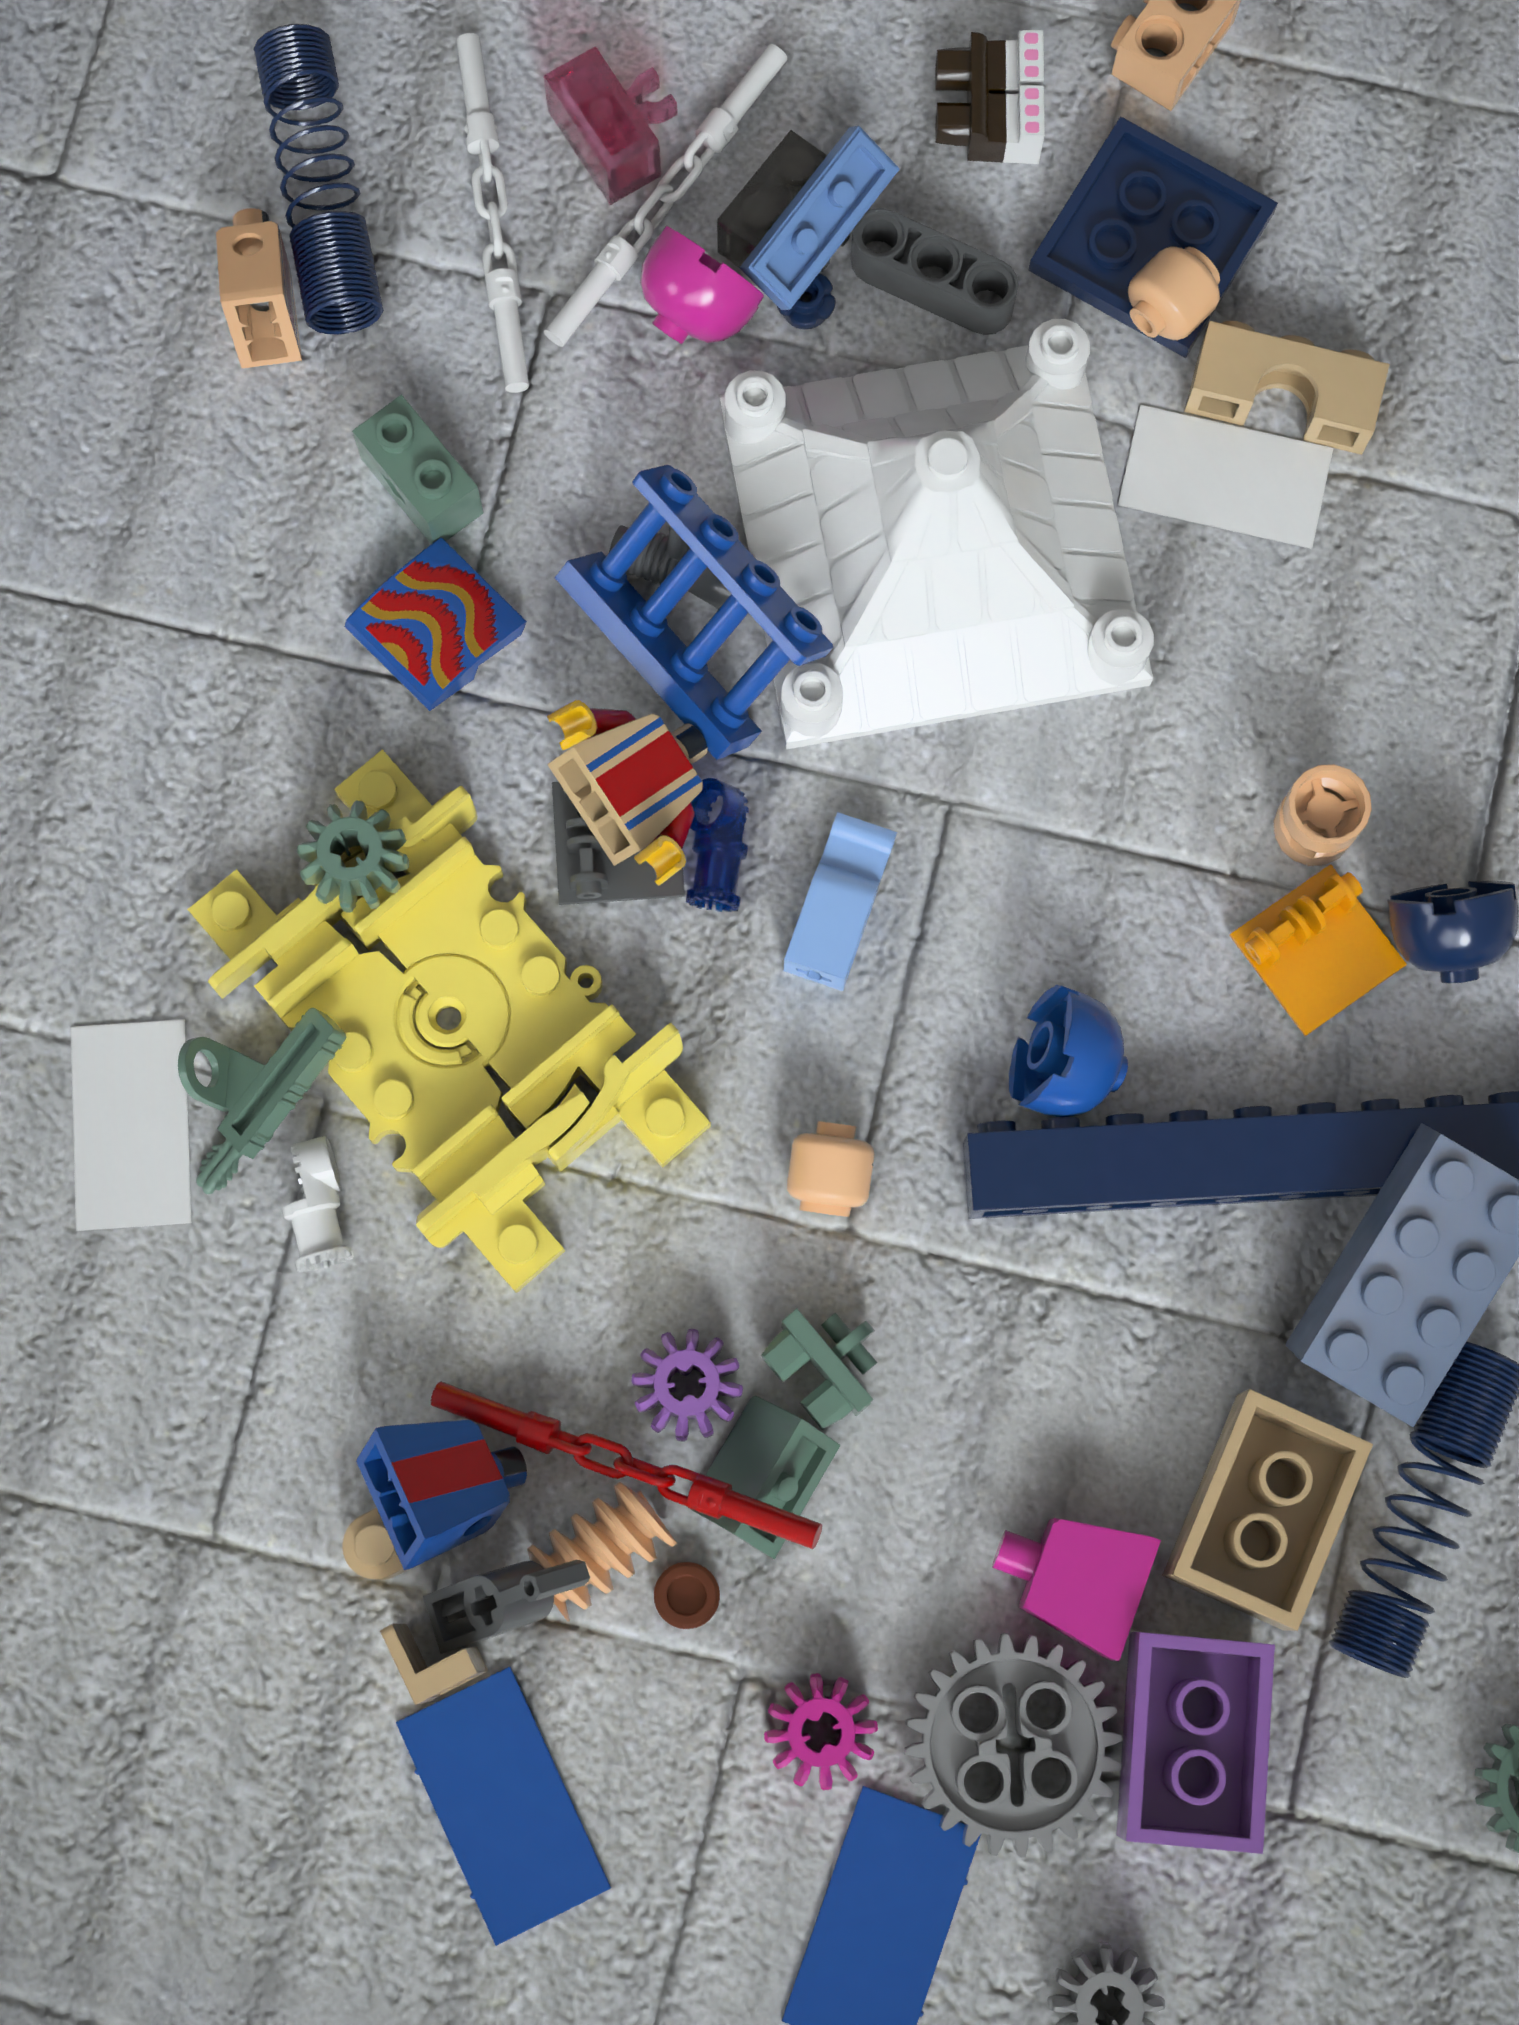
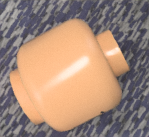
(1174, 293)
(830, 1170)

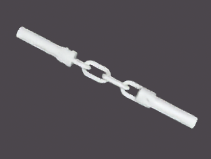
(620, 255)
(502, 283)

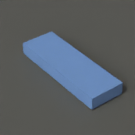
(819, 218)

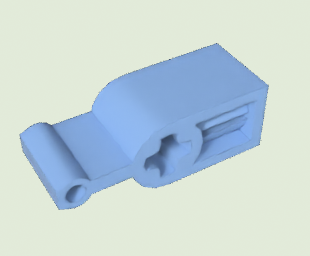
(839, 901)

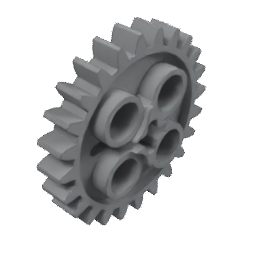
(1073, 1739)

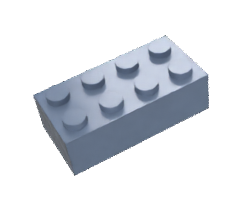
(1414, 1277)

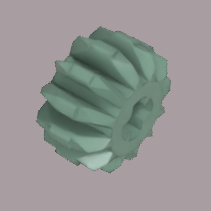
(342, 833)

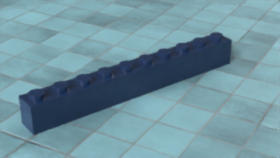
(1218, 1159)

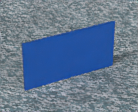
(503, 1806)
(882, 1917)

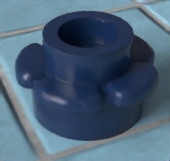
(812, 313)

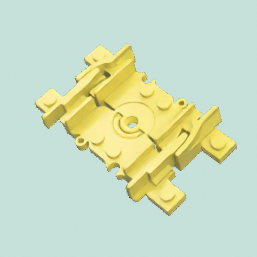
(514, 1016)

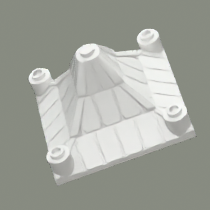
(940, 536)

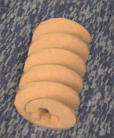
(605, 1544)

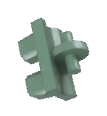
(840, 1390)

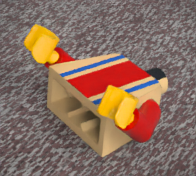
(631, 782)

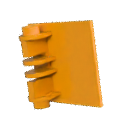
(1318, 948)

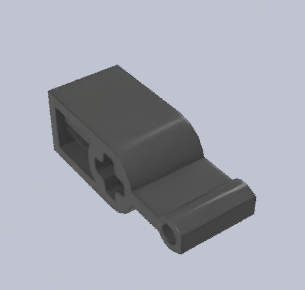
(499, 1601)

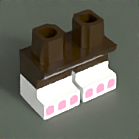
(1003, 98)

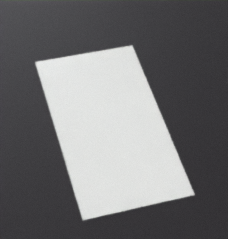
(1225, 476)
(130, 1126)

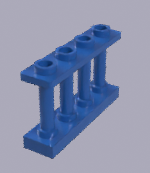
(641, 627)

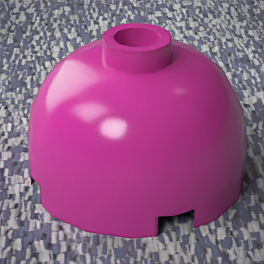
(695, 291)

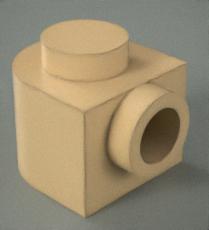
(370, 1549)

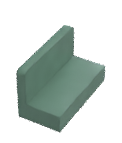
(773, 1461)

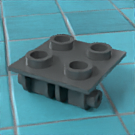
(587, 872)

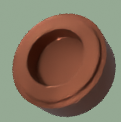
(686, 1595)

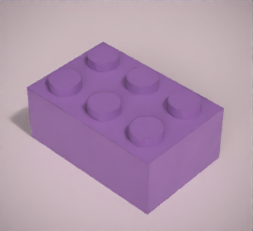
(1195, 1742)

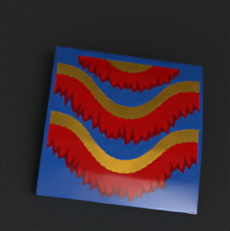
(435, 623)

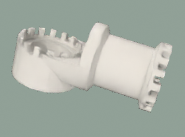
(315, 1216)

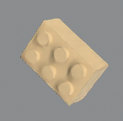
(1267, 1510)

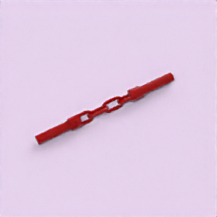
(705, 1495)

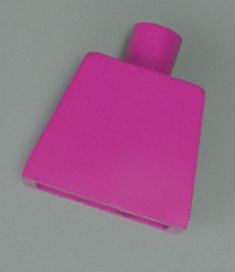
(1081, 1580)

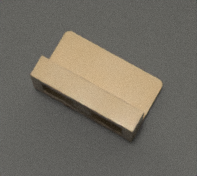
(430, 1682)

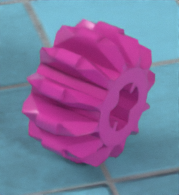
(828, 1753)

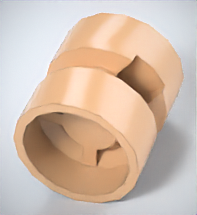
(1322, 815)

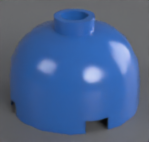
(1071, 1055)

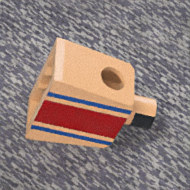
(252, 271)

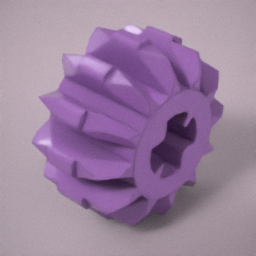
(690, 1407)

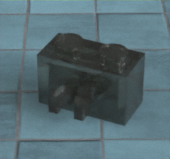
(766, 197)

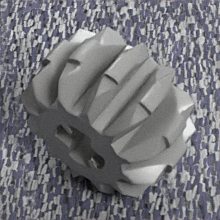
(1099, 1976)

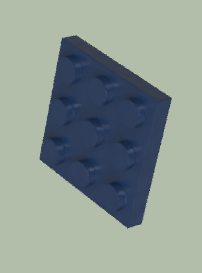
(1138, 202)

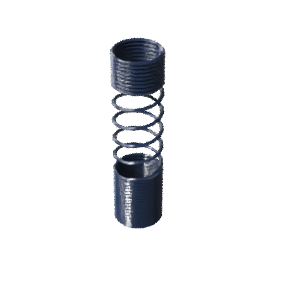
(332, 246)
(1462, 1424)

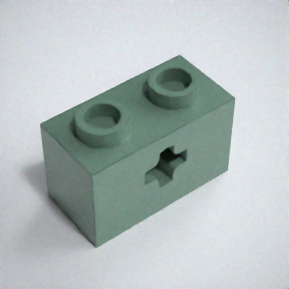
(418, 471)

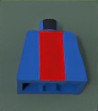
(437, 1485)

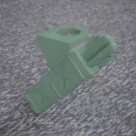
(254, 1092)

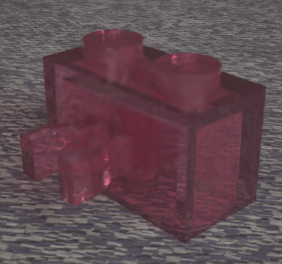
(609, 123)

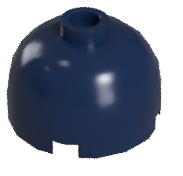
(1454, 927)

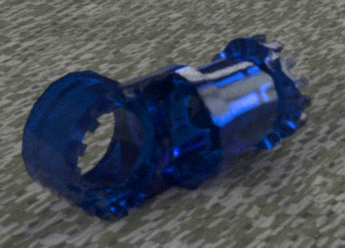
(718, 847)

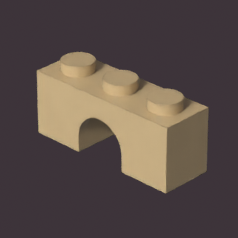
(1336, 387)

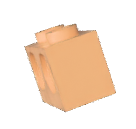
(1181, 34)

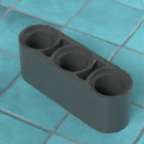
(921, 246)

